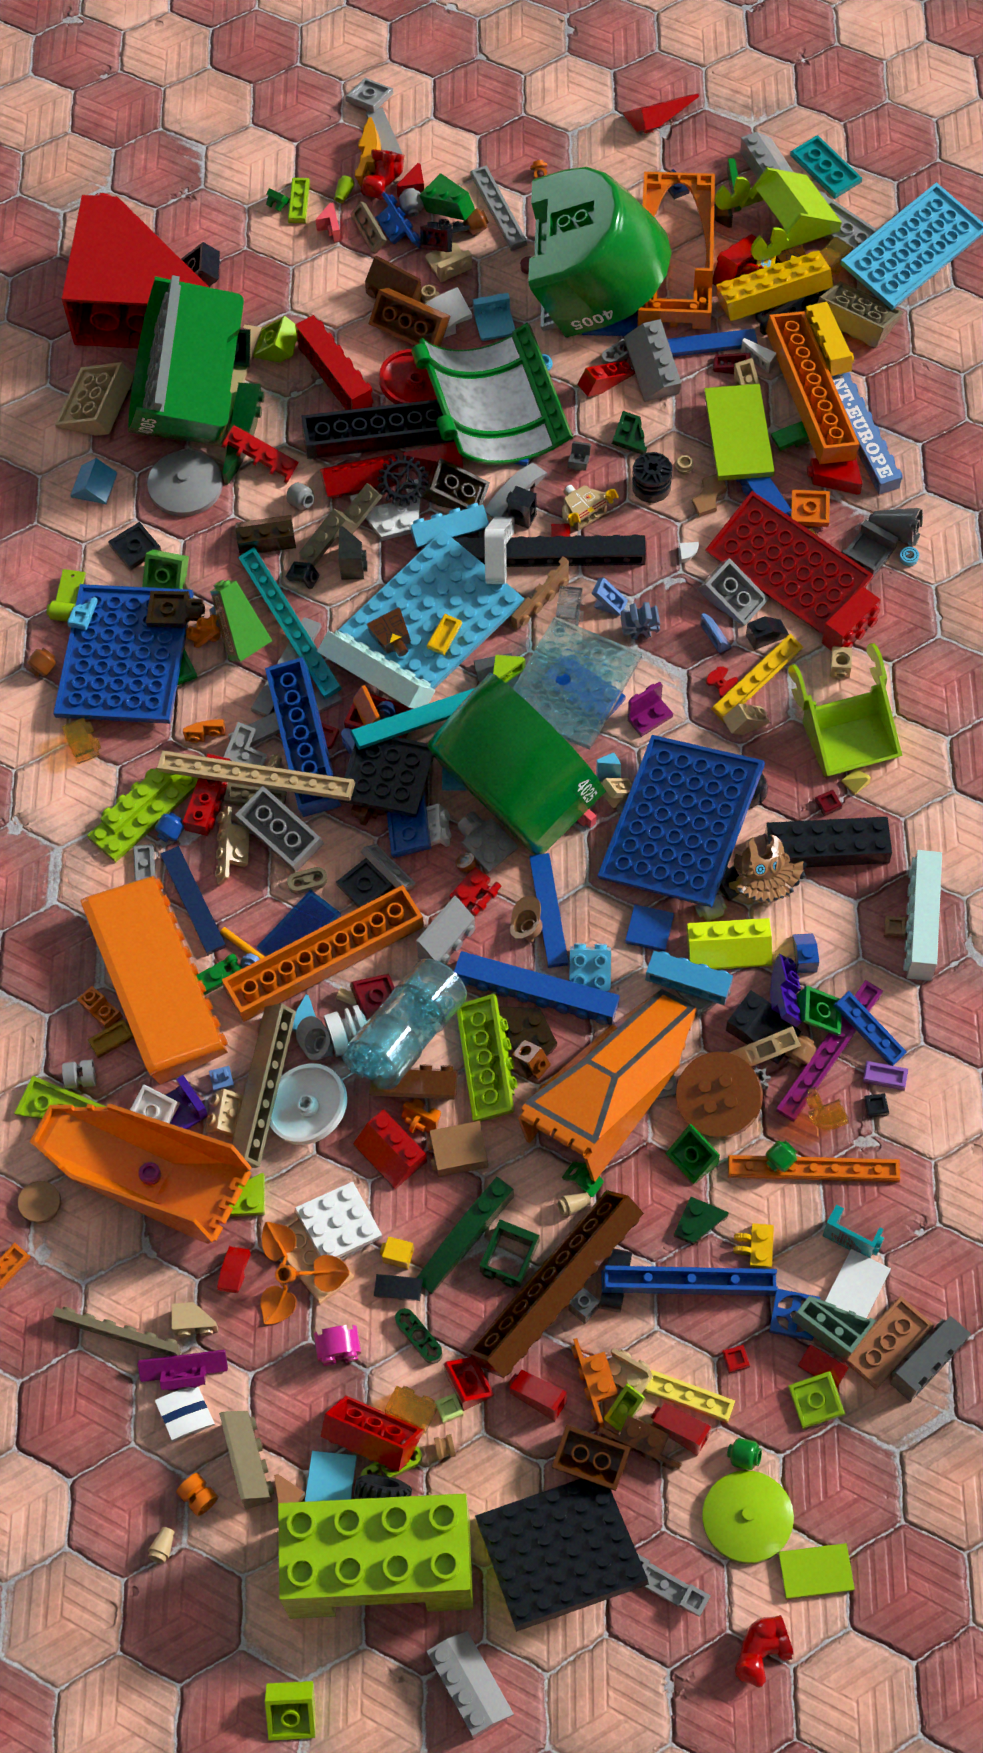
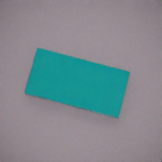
(826, 166)

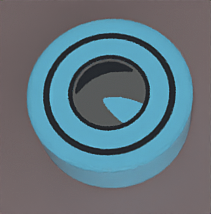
(909, 556)

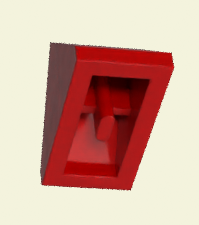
(412, 179)

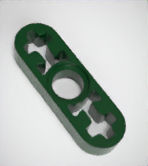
(424, 1351)

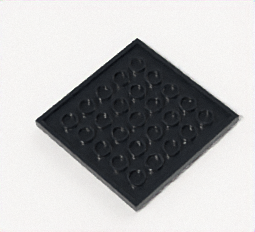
(560, 1552)

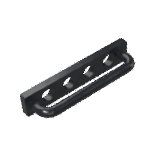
(796, 306)

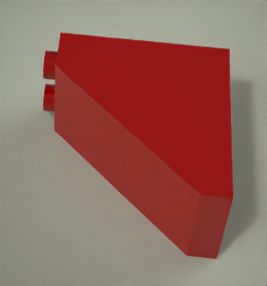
(114, 272)

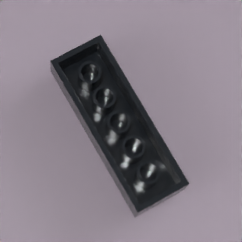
(834, 841)

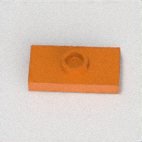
(11, 1263)

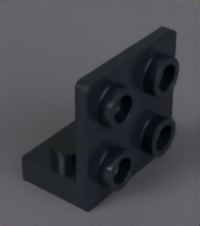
(439, 234)

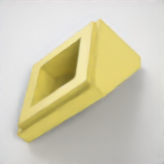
(856, 781)

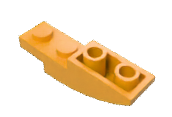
(368, 141)

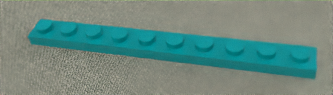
(290, 623)

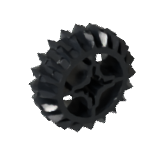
(409, 484)

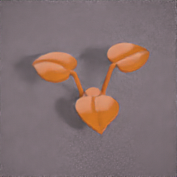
(277, 1302)

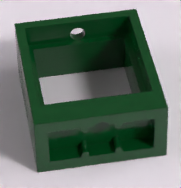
(517, 1234)

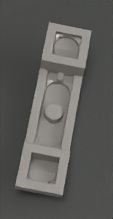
(524, 478)
(674, 1590)

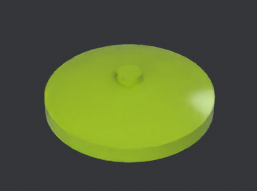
(747, 1517)

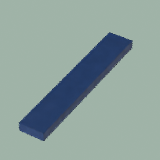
(193, 900)

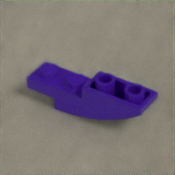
(784, 989)

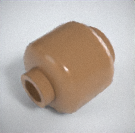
(802, 1054)

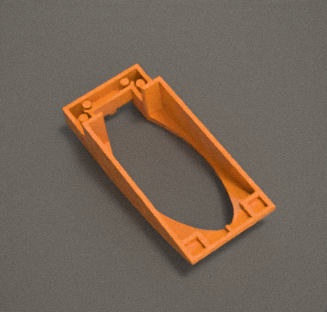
(684, 310)

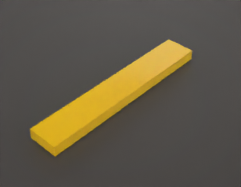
(758, 676)

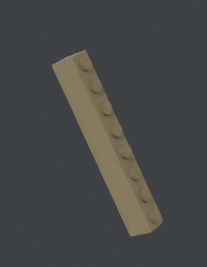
(263, 1082)

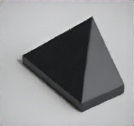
(723, 216)

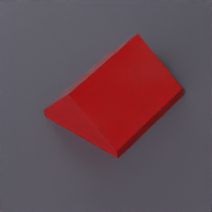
(468, 1382)

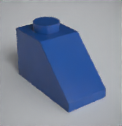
(805, 953)

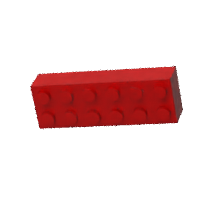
(332, 365)

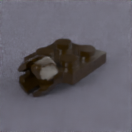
(173, 609)

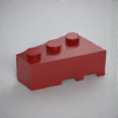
(733, 259)

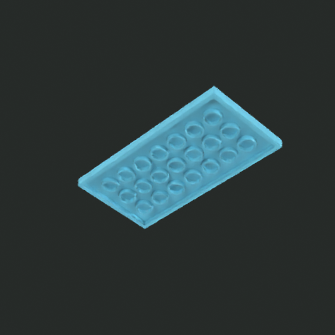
(913, 246)

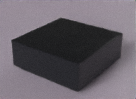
(876, 1105)

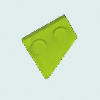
(251, 1199)

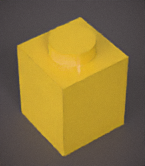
(397, 1252)

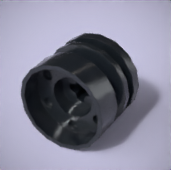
(652, 477)

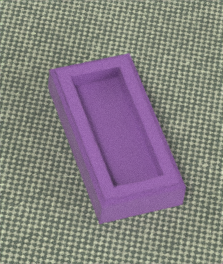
(885, 1075)

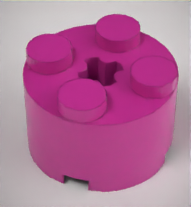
(337, 1344)

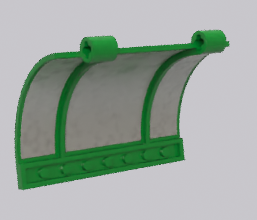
(496, 399)

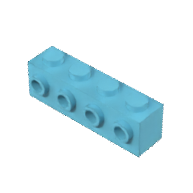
(455, 524)

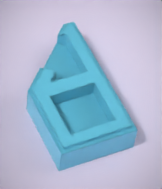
(82, 614)
(304, 1010)

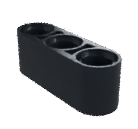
(614, 1301)

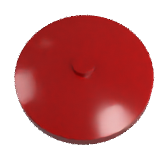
(403, 381)

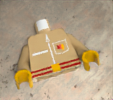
(585, 505)

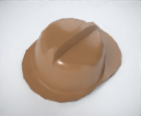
(526, 919)

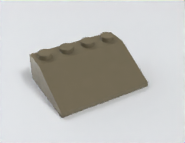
(860, 314)

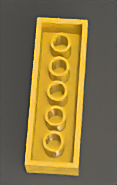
(774, 285)

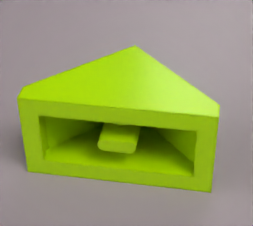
(508, 666)

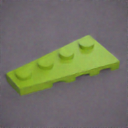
(42, 1094)

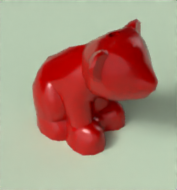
(388, 168)
(762, 1638)

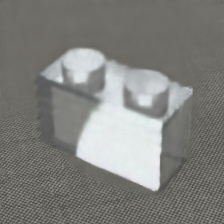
(569, 604)

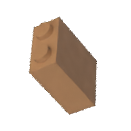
(458, 1149)

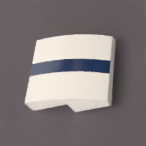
(184, 1412)

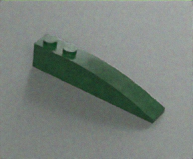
(245, 416)
(466, 1233)

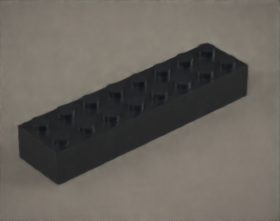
(371, 429)

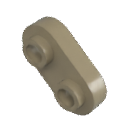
(306, 879)

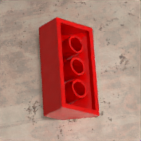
(354, 475)
(371, 1433)

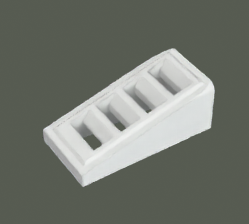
(761, 356)

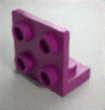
(648, 710)

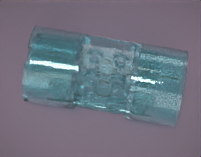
(405, 1023)

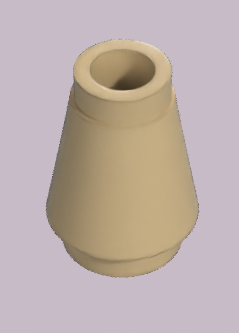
(573, 1203)
(161, 1546)

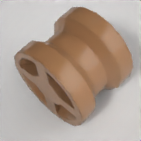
(444, 1447)

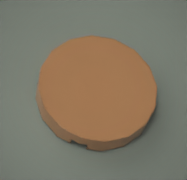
(39, 1202)

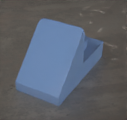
(608, 597)

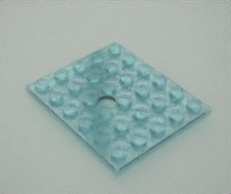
(597, 674)

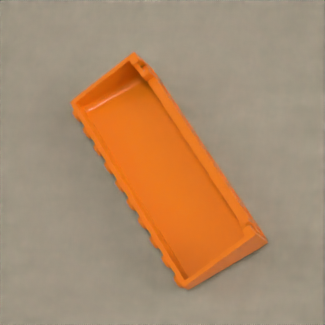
(154, 978)

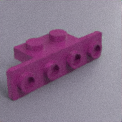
(182, 1370)

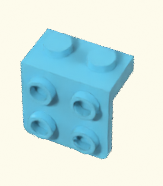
(493, 316)
(591, 965)

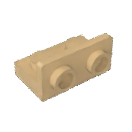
(223, 1112)
(629, 1371)

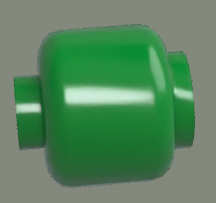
(781, 1156)
(744, 1454)

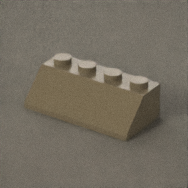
(246, 1459)

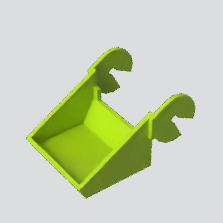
(793, 202)
(852, 729)

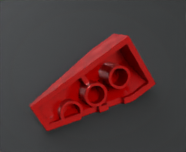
(655, 115)

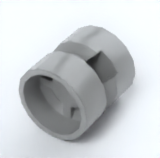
(72, 1077)

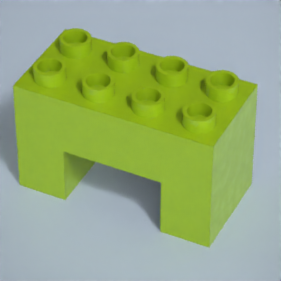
(375, 1554)

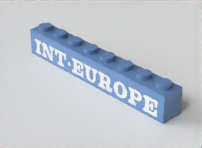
(872, 449)

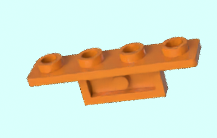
(598, 1379)

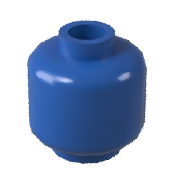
(169, 827)

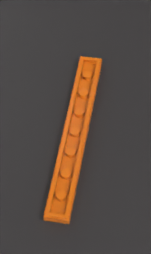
(817, 1169)

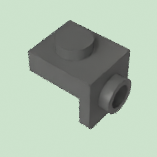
(579, 456)

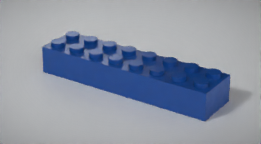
(301, 728)

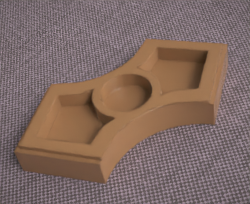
(706, 501)

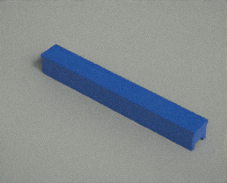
(688, 1280)

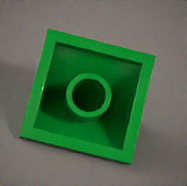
(693, 1154)

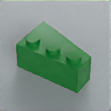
(447, 199)

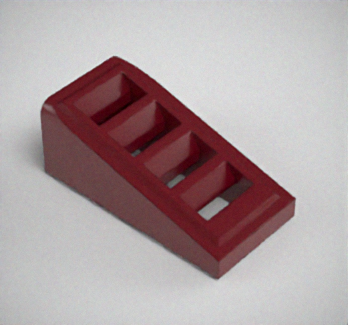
(733, 358)

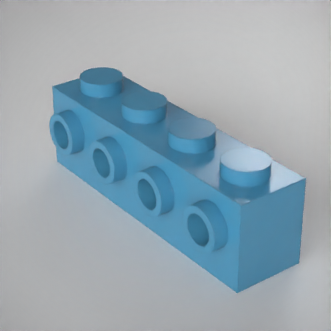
(689, 977)

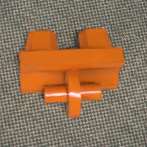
(205, 631)
(419, 1118)

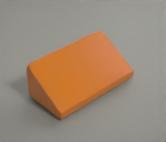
(365, 706)

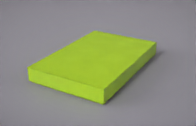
(816, 1571)

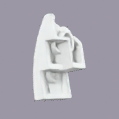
(453, 305)

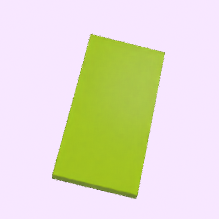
(739, 432)

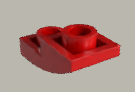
(233, 1269)

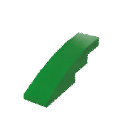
(790, 435)

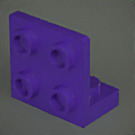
(191, 1107)

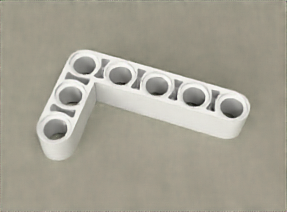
(496, 537)

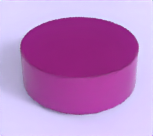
(149, 1173)

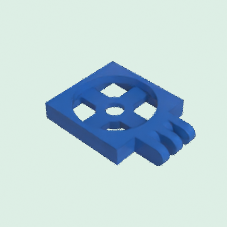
(775, 1327)

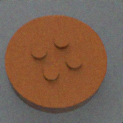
(719, 1094)

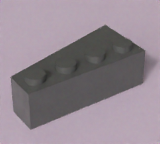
(929, 1358)

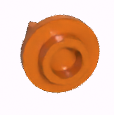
(537, 166)

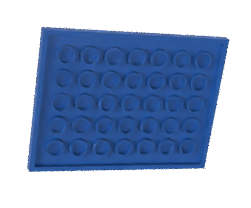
(119, 663)
(681, 820)

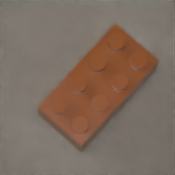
(408, 318)

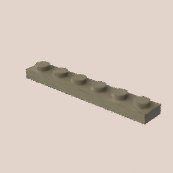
(109, 1329)

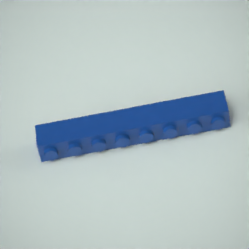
(537, 988)

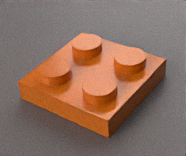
(810, 507)

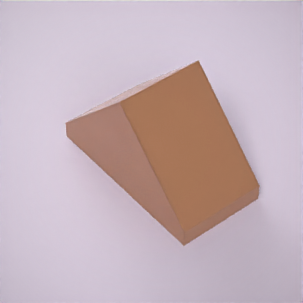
(287, 1491)

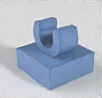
(221, 1078)

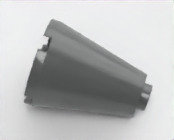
(900, 523)

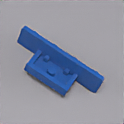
(394, 222)

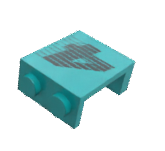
(849, 1239)

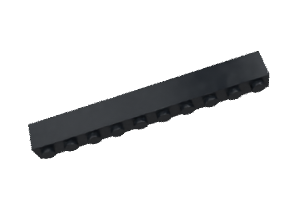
(577, 549)

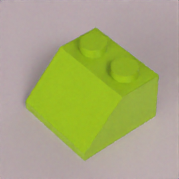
(276, 341)
(290, 1710)

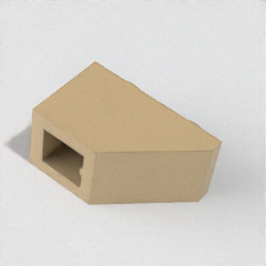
(745, 719)
(191, 1319)

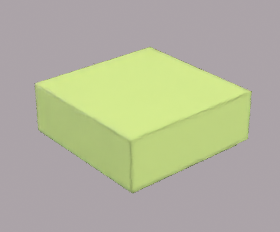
(449, 1408)

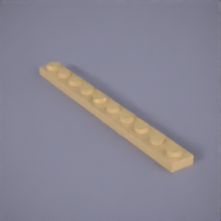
(256, 775)

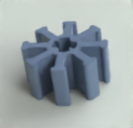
(640, 620)

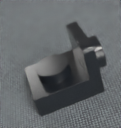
(303, 572)

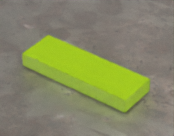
(298, 200)

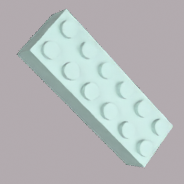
(376, 670)
(923, 915)

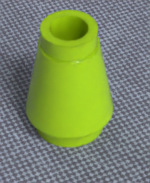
(344, 188)

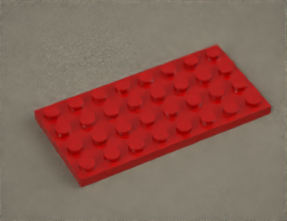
(788, 561)

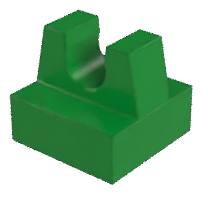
(280, 199)

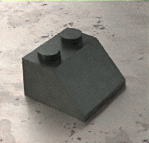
(351, 556)

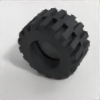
(380, 1487)

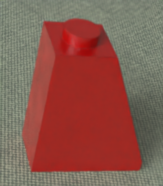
(838, 476)
(538, 1394)
(682, 1427)

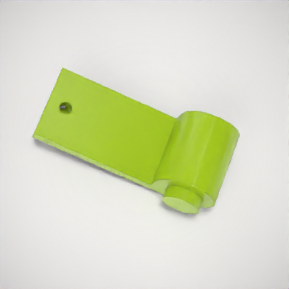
(66, 596)

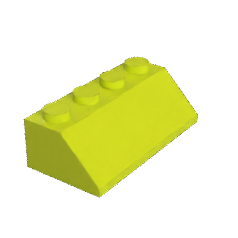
(730, 943)

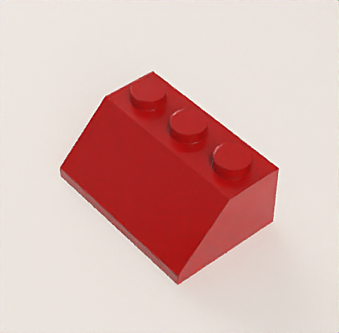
(390, 1149)

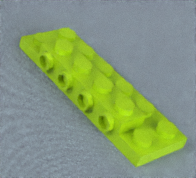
(140, 811)
(486, 1058)

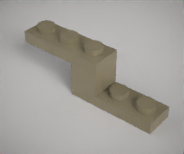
(350, 519)

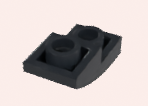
(398, 1287)

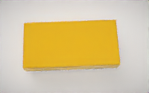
(444, 634)

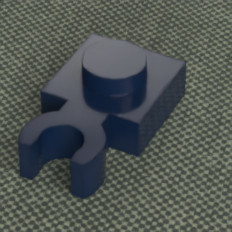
(678, 190)

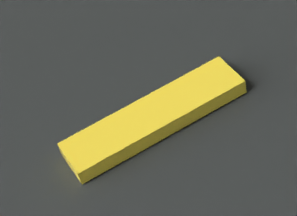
(690, 1396)

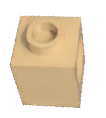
(844, 656)

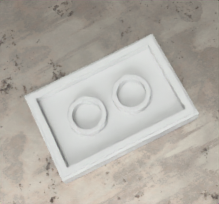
(858, 1284)

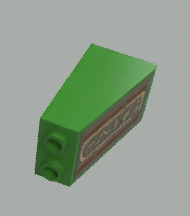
(238, 622)

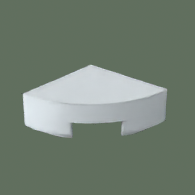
(688, 550)

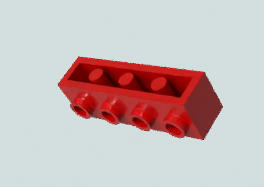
(204, 804)

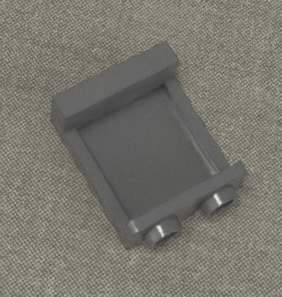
(871, 547)

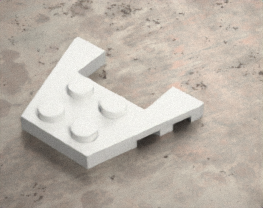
(393, 520)

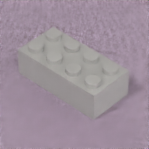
(279, 829)

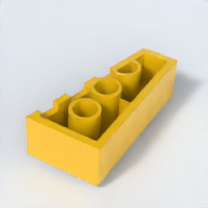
(829, 338)

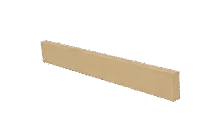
(239, 375)

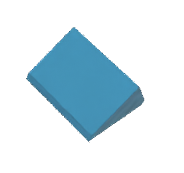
(94, 482)

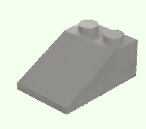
(733, 592)

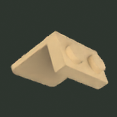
(449, 264)

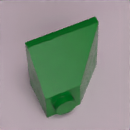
(818, 1010)

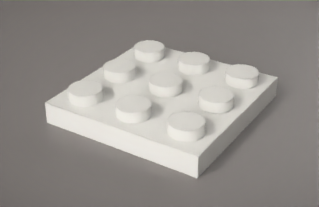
(338, 1222)

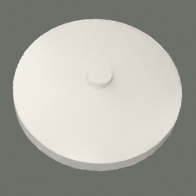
(308, 1104)

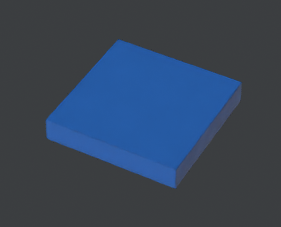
(649, 928)

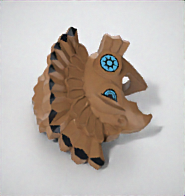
(768, 875)

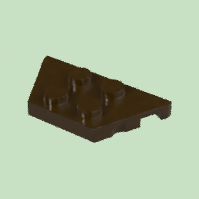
(528, 1025)

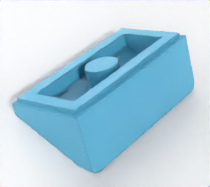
(608, 767)

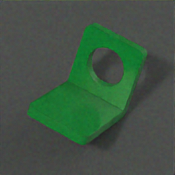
(583, 1178)

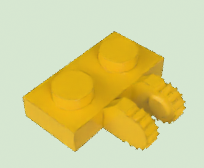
(761, 1245)

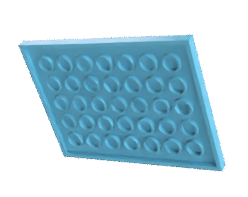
(436, 583)

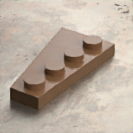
(542, 594)

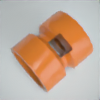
(197, 1494)

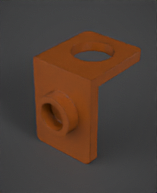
(535, 1059)

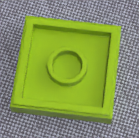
(816, 1400)

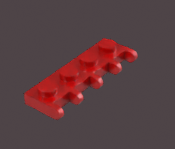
(261, 452)

